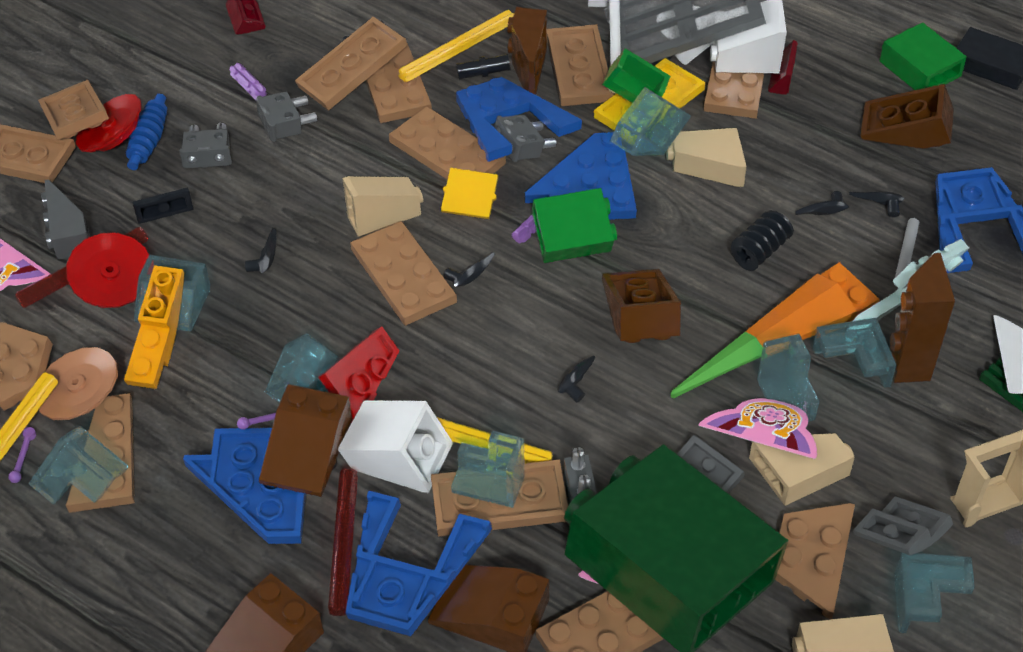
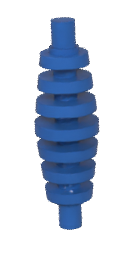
(147, 132)

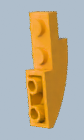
(158, 327)

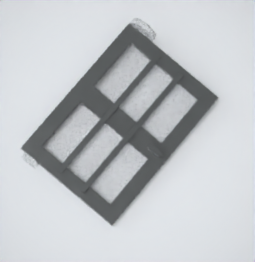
(674, 26)

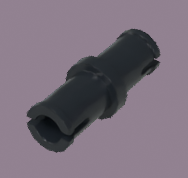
(483, 66)

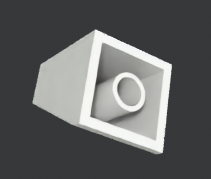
(754, 49)
(397, 443)

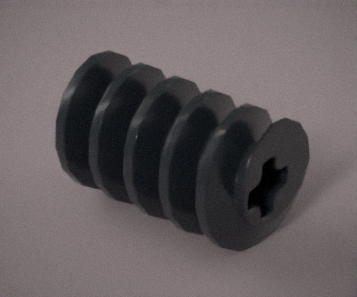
(761, 239)

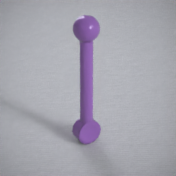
(243, 423)
(28, 434)

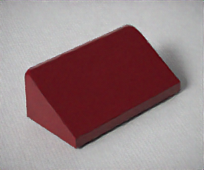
(245, 16)
(781, 81)

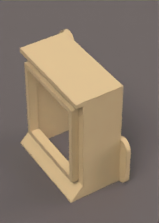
(983, 497)

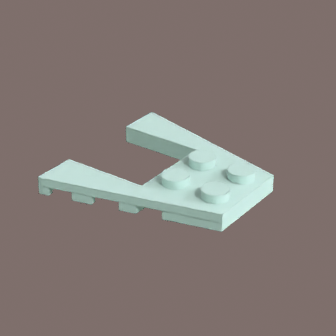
(951, 258)

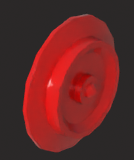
(122, 121)
(106, 269)

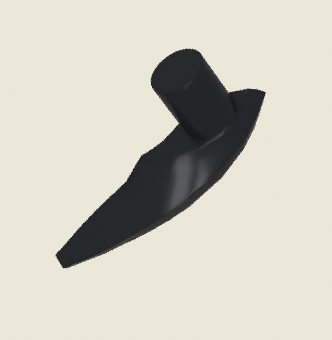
(886, 198)
(829, 207)
(266, 257)
(470, 273)
(569, 383)

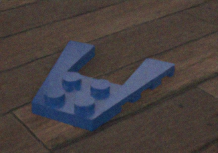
(503, 98)
(973, 198)
(399, 593)

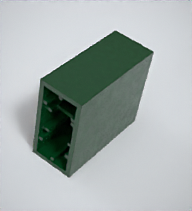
(673, 547)

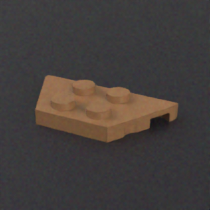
(22, 361)
(815, 553)

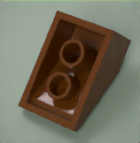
(528, 45)
(910, 118)
(642, 305)
(305, 440)
(493, 606)
(269, 621)

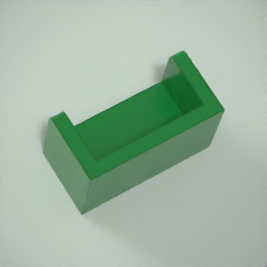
(631, 74)

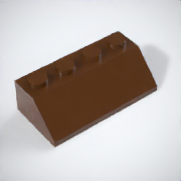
(922, 322)

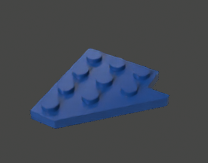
(589, 167)
(234, 476)

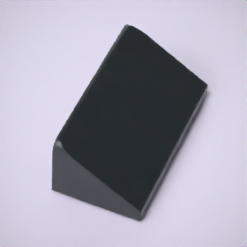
(163, 205)

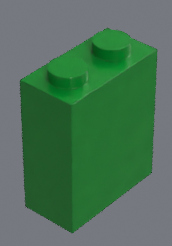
(922, 58)
(573, 225)

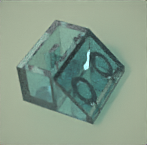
(649, 125)
(195, 288)
(300, 366)

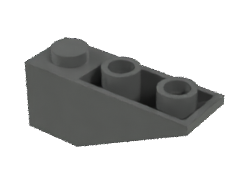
(64, 220)

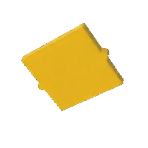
(469, 193)

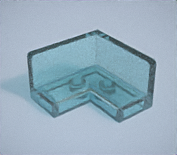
(859, 338)
(785, 373)
(77, 461)
(493, 472)
(920, 581)

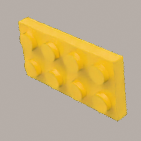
(679, 91)

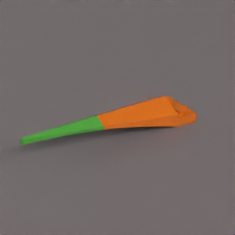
(821, 301)

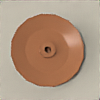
(83, 383)

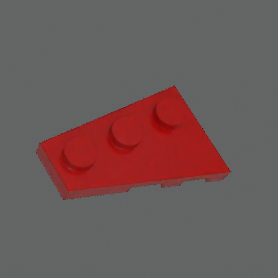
(361, 369)

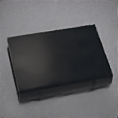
(992, 58)

